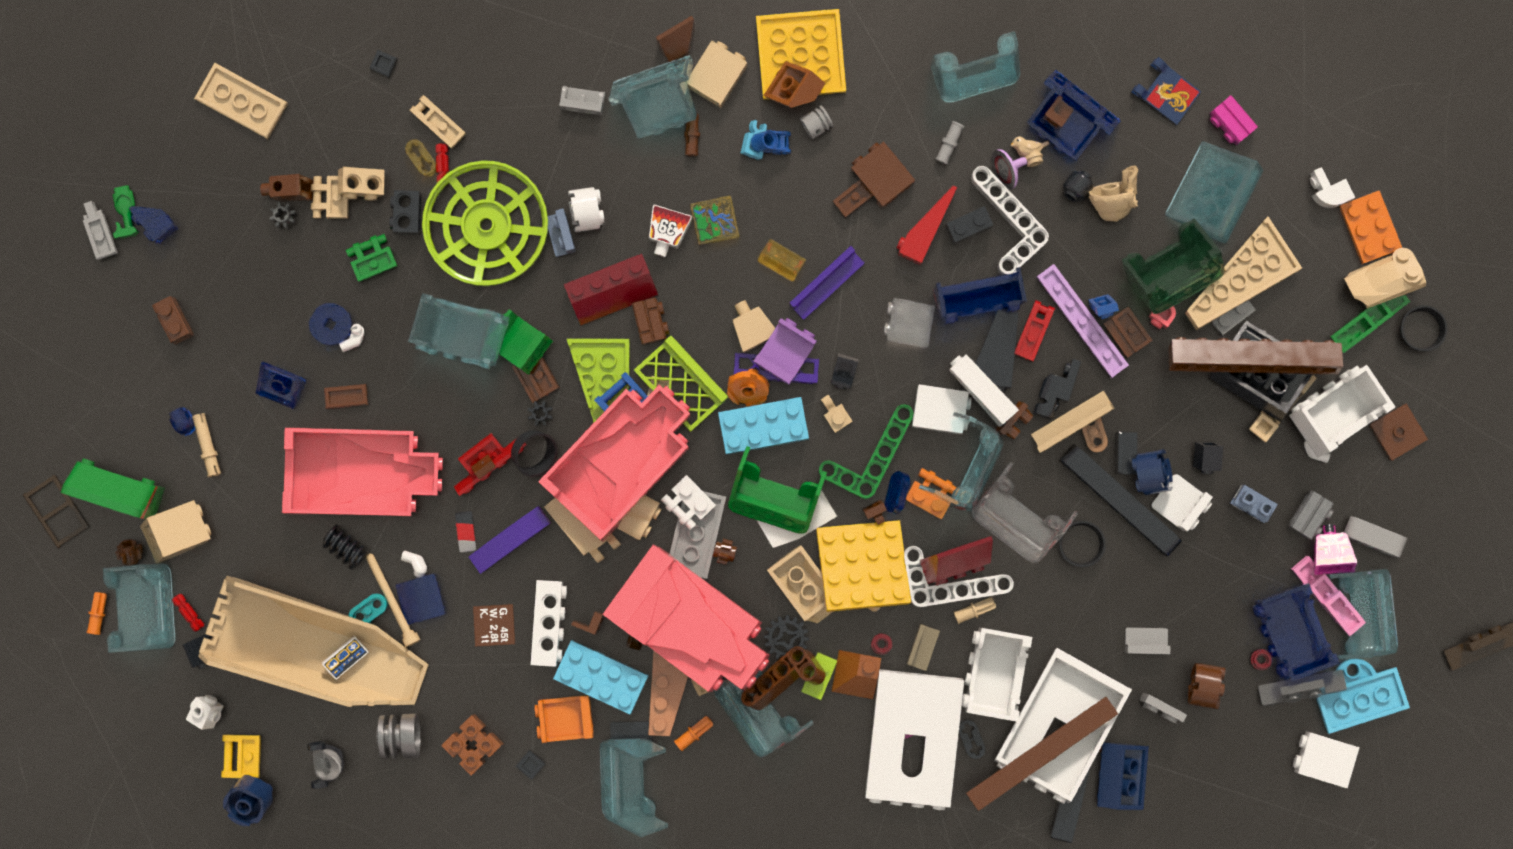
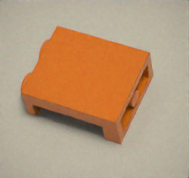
(564, 718)

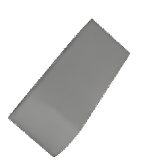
(1375, 537)

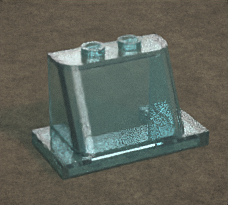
(656, 97)

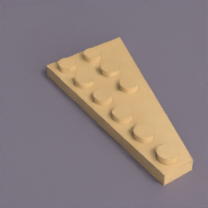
(1252, 270)

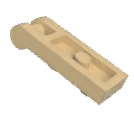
(438, 122)

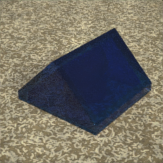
(279, 385)

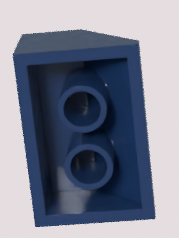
(1122, 776)

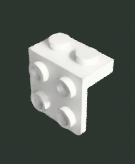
(1182, 504)

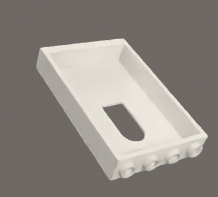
(1062, 692)
(918, 707)

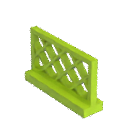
(691, 368)

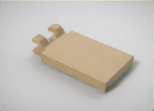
(578, 532)

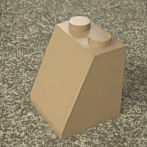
(175, 531)

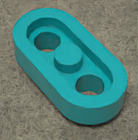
(367, 608)

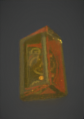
(781, 260)

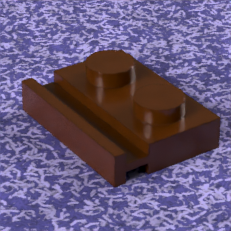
(1127, 332)
(539, 381)

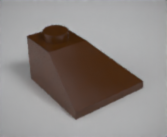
(676, 41)

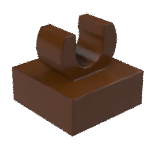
(874, 510)

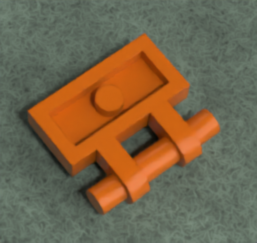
(927, 501)

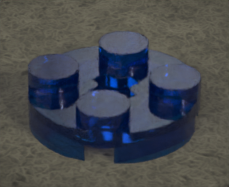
(320, 317)

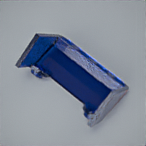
(980, 296)

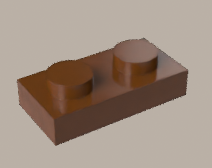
(852, 198)

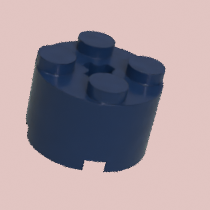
(1153, 472)
(248, 800)

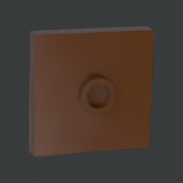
(1398, 432)

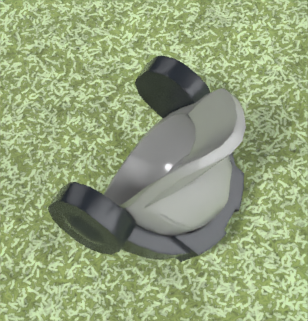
(327, 763)

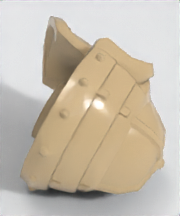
(1118, 198)

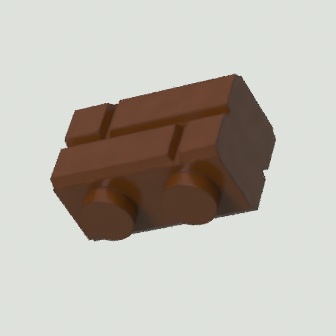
(173, 320)
(649, 321)

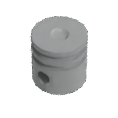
(816, 122)

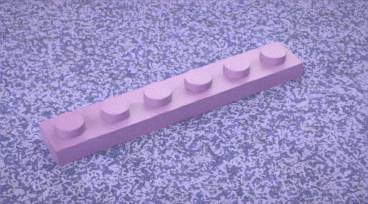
(1082, 321)

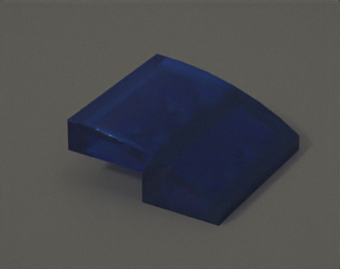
(420, 599)

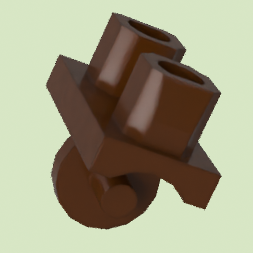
(1023, 415)

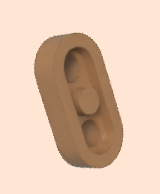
(1093, 432)

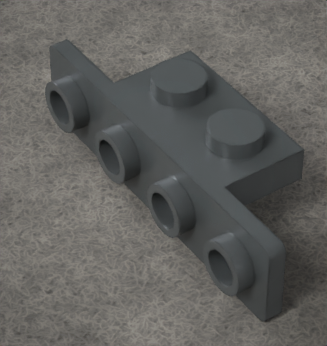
(1305, 687)

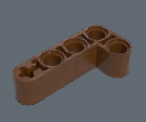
(760, 696)

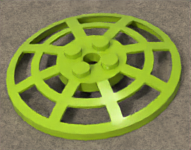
(475, 214)

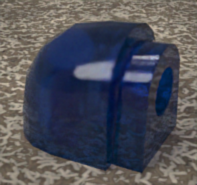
(182, 421)

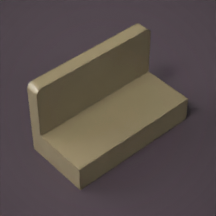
(922, 647)

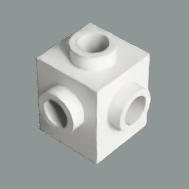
(204, 712)

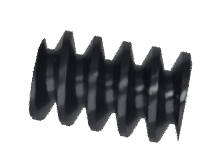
(343, 547)

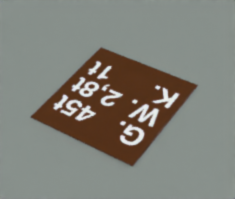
(494, 625)

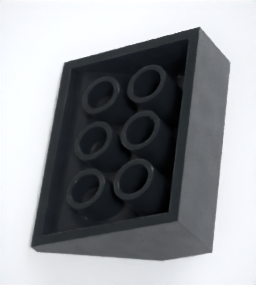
(1267, 391)

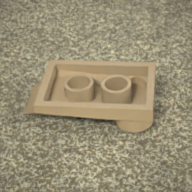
(1386, 278)
(801, 584)

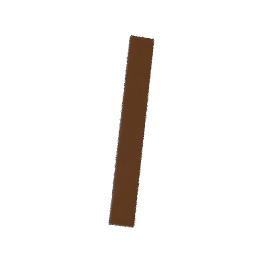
(1042, 753)

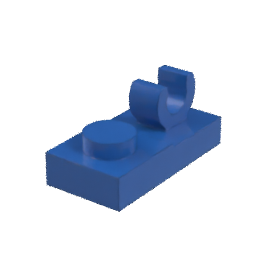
(1103, 306)

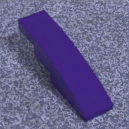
(509, 539)

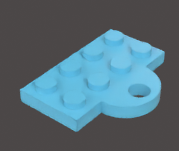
(1366, 698)

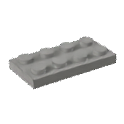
(696, 546)

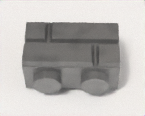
(1311, 515)

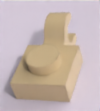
(836, 416)

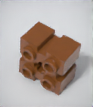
(472, 758)

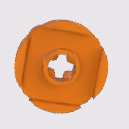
(748, 379)

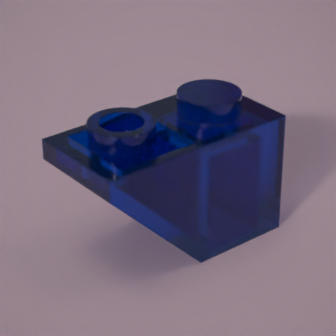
(155, 222)

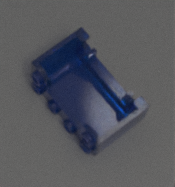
(1294, 633)

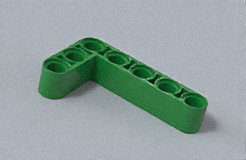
(876, 459)

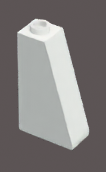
(983, 390)

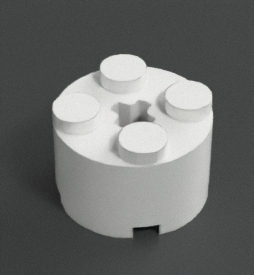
(585, 209)

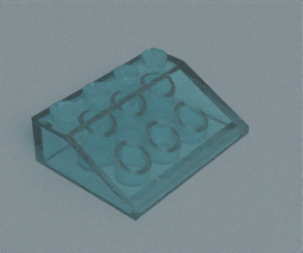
(1215, 190)

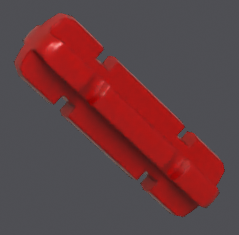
(442, 164)
(188, 612)

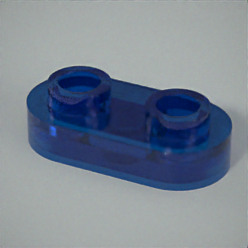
(897, 492)

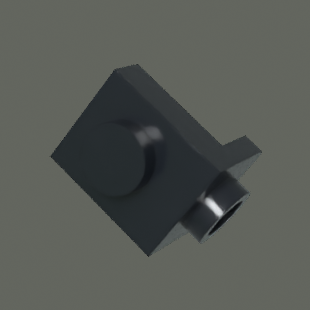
(844, 371)

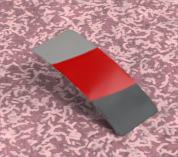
(465, 531)

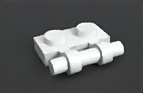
(693, 497)

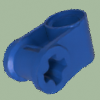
(775, 142)

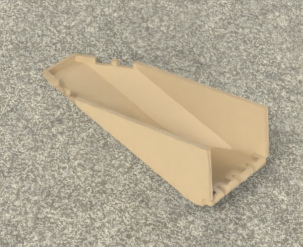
(288, 639)

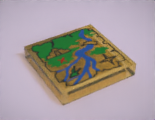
(714, 220)

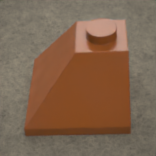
(794, 86)
(856, 674)

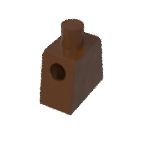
(288, 188)

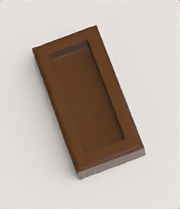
(346, 396)

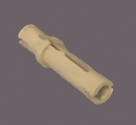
(206, 445)

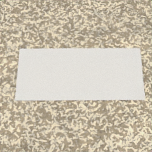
(822, 514)

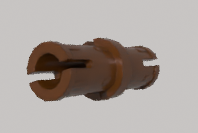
(691, 137)

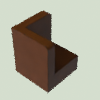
(1058, 113)

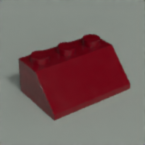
(957, 561)

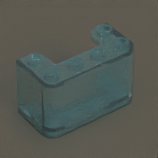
(458, 331)

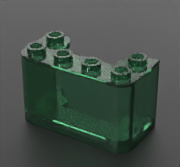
(1176, 270)

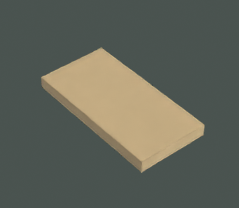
(241, 101)

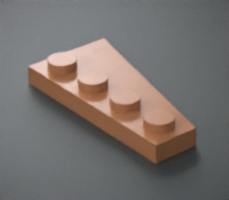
(666, 695)

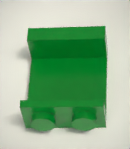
(523, 343)

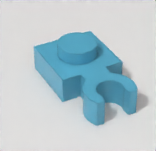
(746, 146)

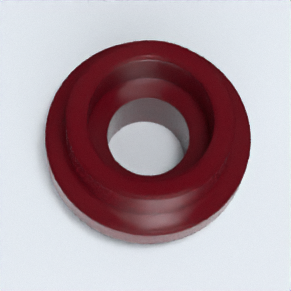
(874, 644)
(1267, 659)

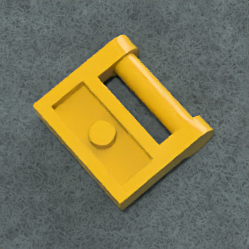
(248, 755)

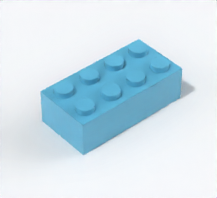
(763, 425)
(601, 676)

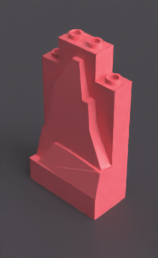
(619, 459)
(356, 472)
(688, 622)

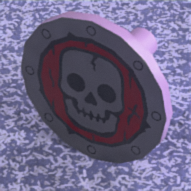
(1005, 168)

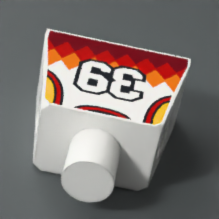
(667, 229)

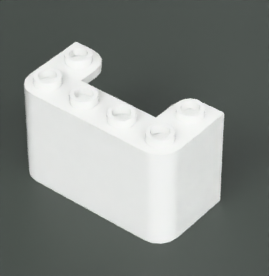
(1340, 409)
(996, 674)

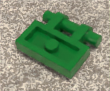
(374, 263)

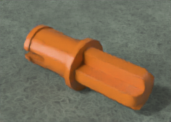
(96, 613)
(694, 733)

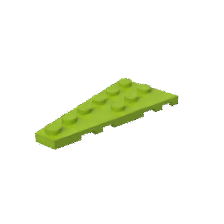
(600, 367)

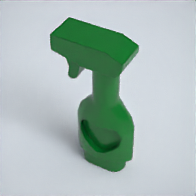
(123, 200)

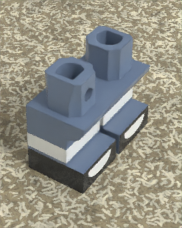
(1253, 502)

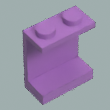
(785, 351)

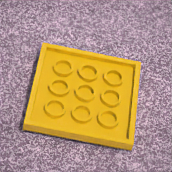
(805, 40)
(863, 566)

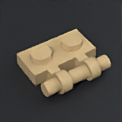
(336, 205)

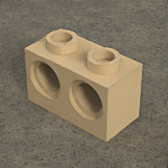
(360, 177)

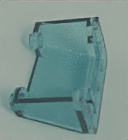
(978, 76)
(142, 607)

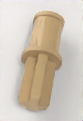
(974, 610)

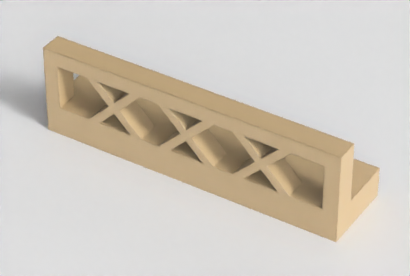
(1072, 421)

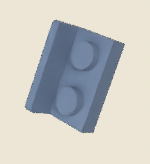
(560, 233)

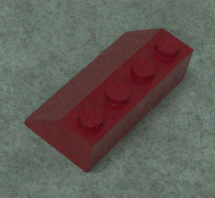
(610, 289)

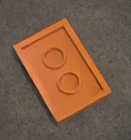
(1370, 227)

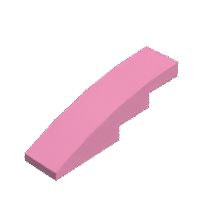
(1329, 596)

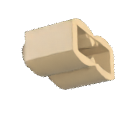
(638, 519)

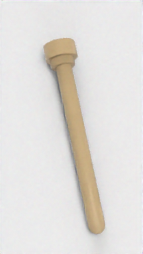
(408, 635)

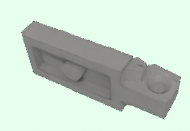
(98, 232)

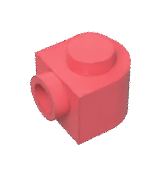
(1163, 319)

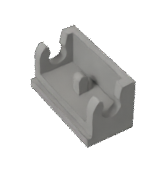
(582, 100)

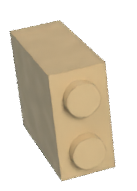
(717, 73)

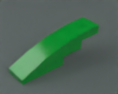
(1367, 322)

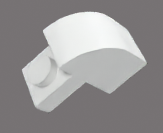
(1328, 195)

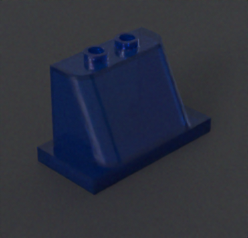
(1083, 123)

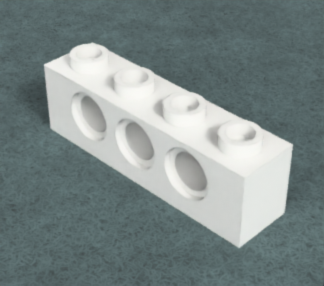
(543, 590)

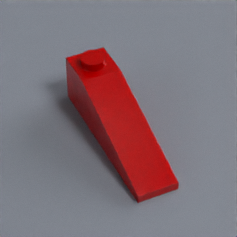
(921, 235)

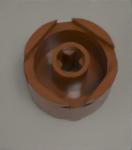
(1206, 685)

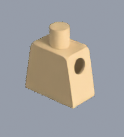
(751, 327)

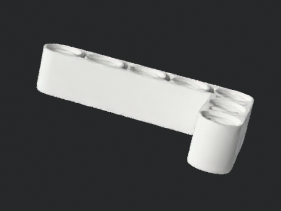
(1012, 217)
(950, 588)

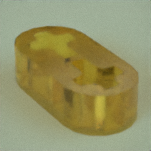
(424, 155)

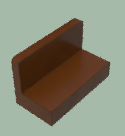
(594, 626)

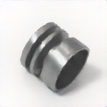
(397, 736)

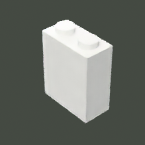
(936, 407)
(1325, 759)

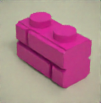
(1232, 121)

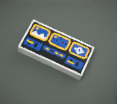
(345, 657)

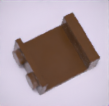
(882, 174)

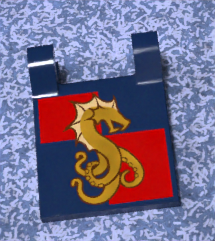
(1169, 92)

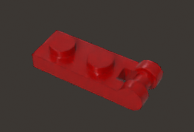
(1033, 331)

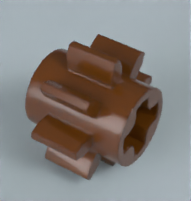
(724, 551)
(129, 552)

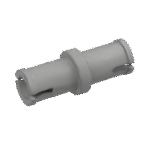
(949, 142)

